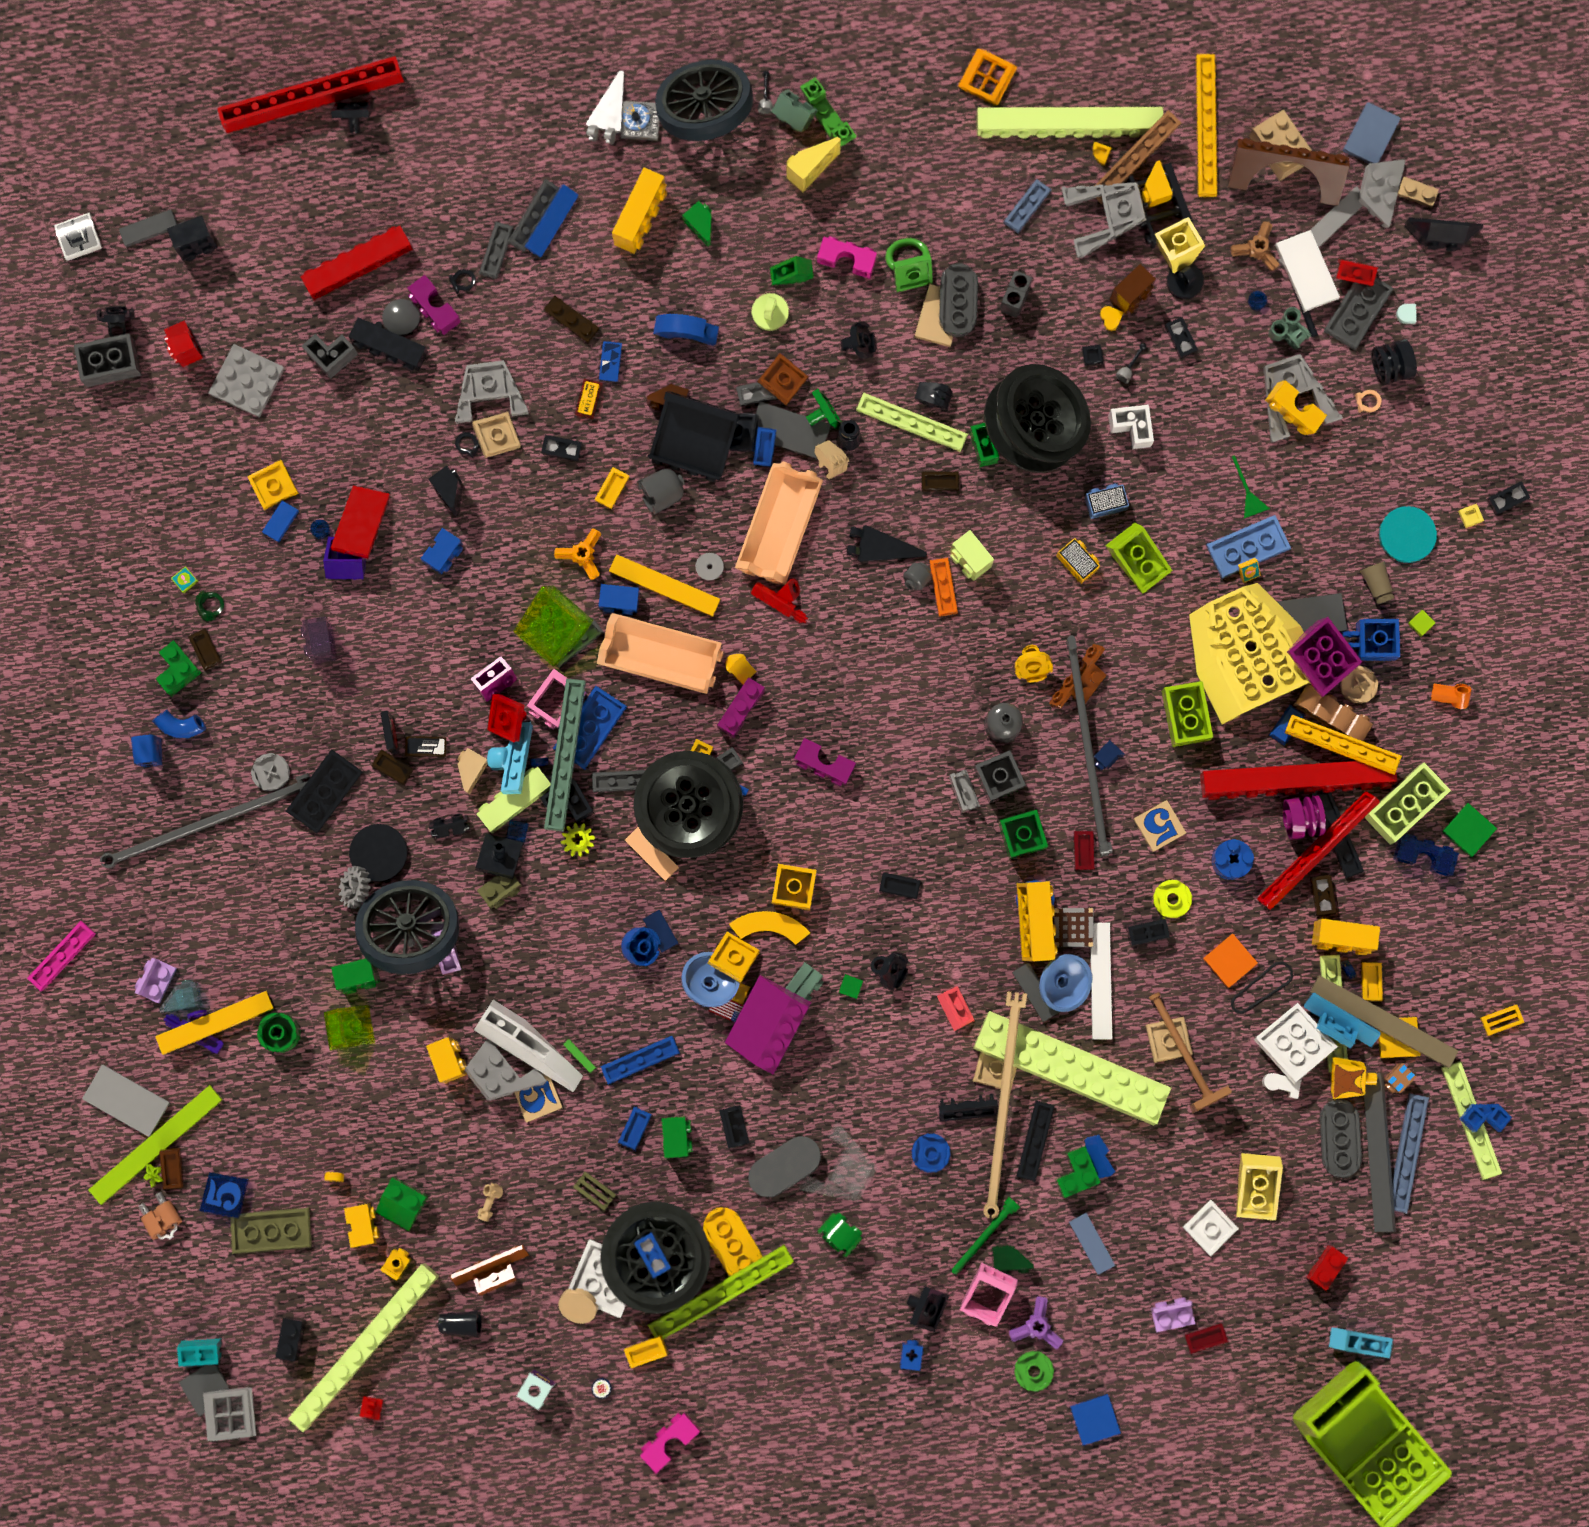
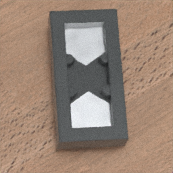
(753, 394)

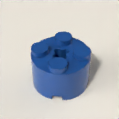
(1243, 859)

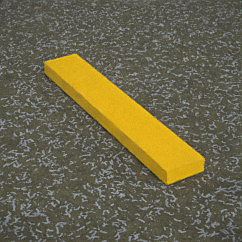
(664, 585)
(1343, 744)
(214, 1022)

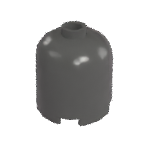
(661, 490)
(1001, 730)

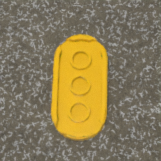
(730, 1240)

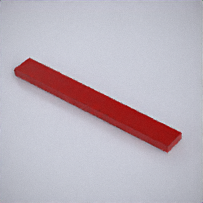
(1318, 850)

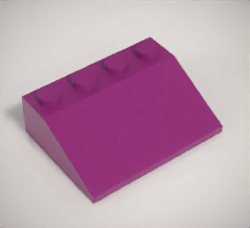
(767, 1024)

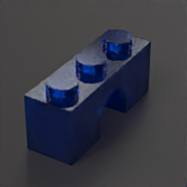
(1442, 859)

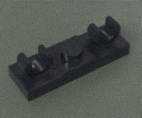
(968, 1109)

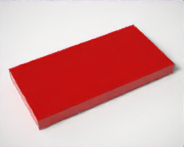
(360, 522)

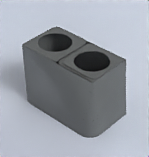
(1015, 309)

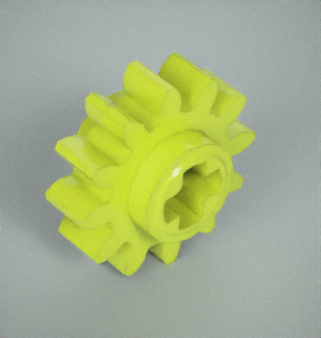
(584, 844)

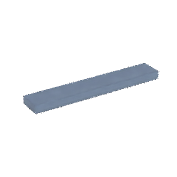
(1408, 1151)

